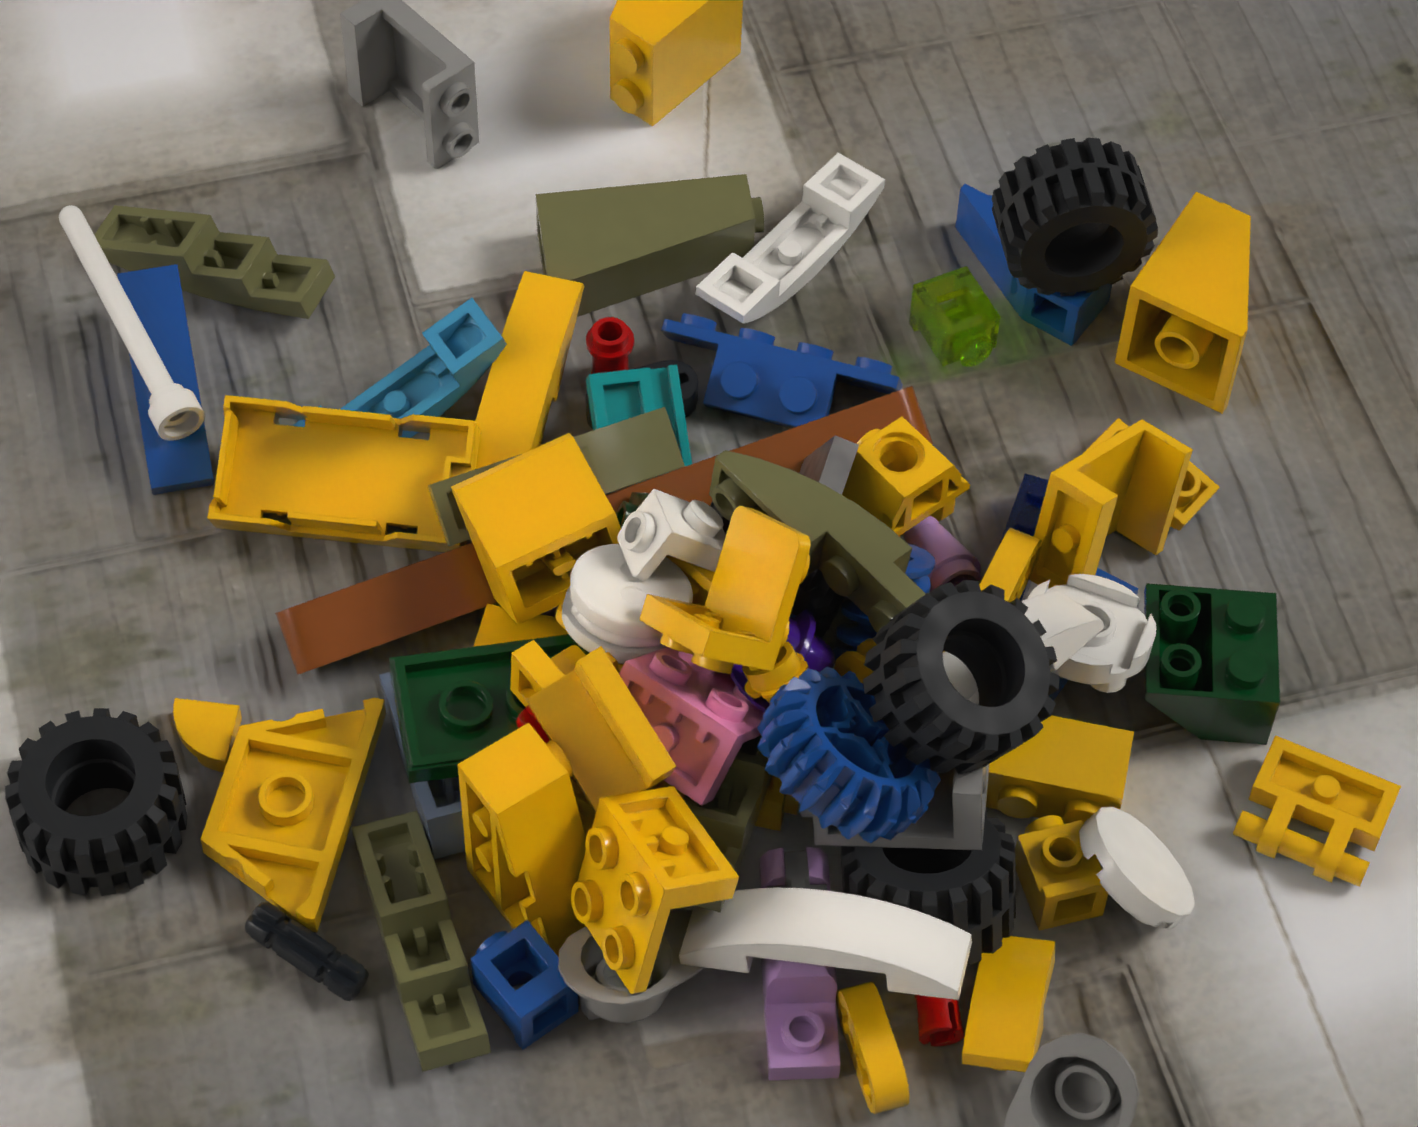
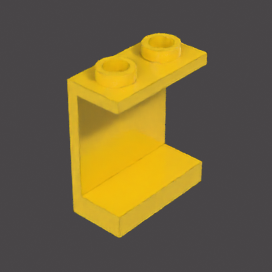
(1116, 486)

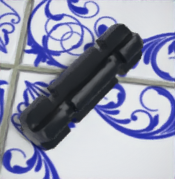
(306, 951)

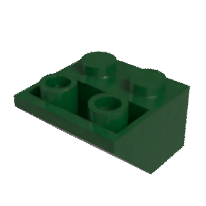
(1214, 661)

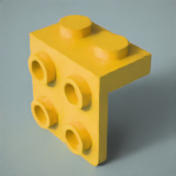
(747, 600)

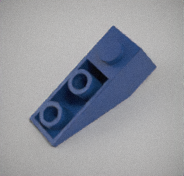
(1055, 314)

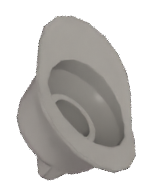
(601, 988)
(1075, 1084)

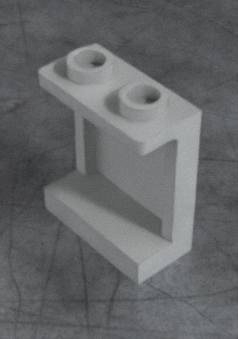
(403, 54)

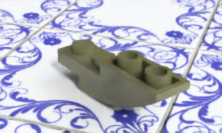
(616, 454)
(848, 544)

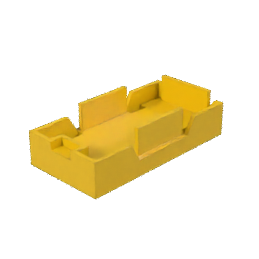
(337, 474)

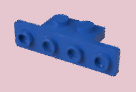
(772, 381)

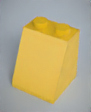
(669, 51)
(1191, 305)

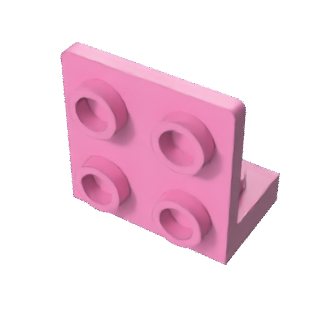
(695, 716)

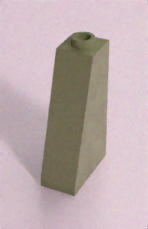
(644, 234)

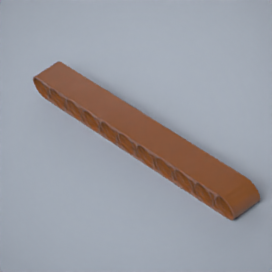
(455, 580)

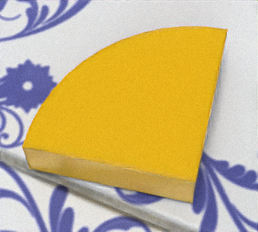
(207, 729)

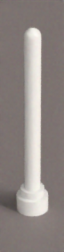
(172, 407)

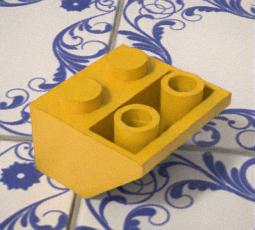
(534, 523)

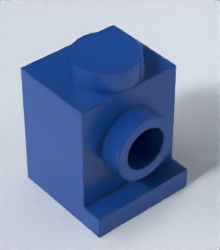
(527, 960)

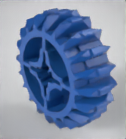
(838, 759)

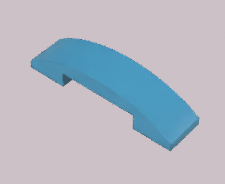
(439, 375)

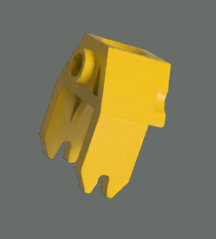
(902, 477)

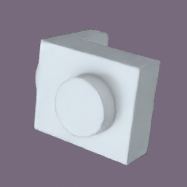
(672, 528)

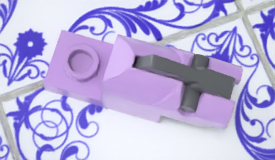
(799, 995)

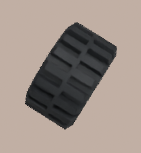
(1074, 217)
(997, 648)
(88, 757)
(954, 885)

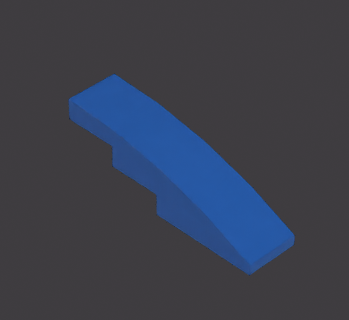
(161, 309)

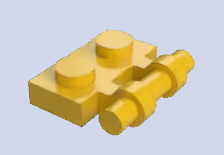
(1323, 795)

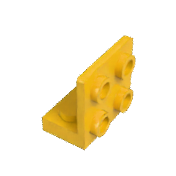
(636, 867)

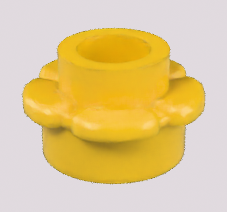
(767, 683)

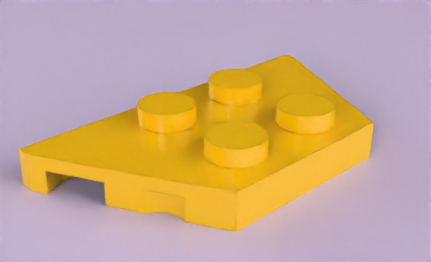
(292, 804)

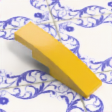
(528, 368)

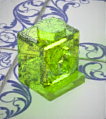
(959, 328)

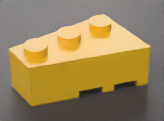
(524, 831)

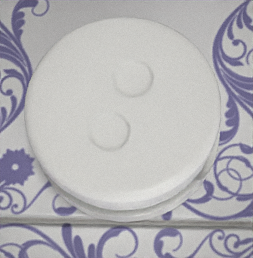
(607, 602)

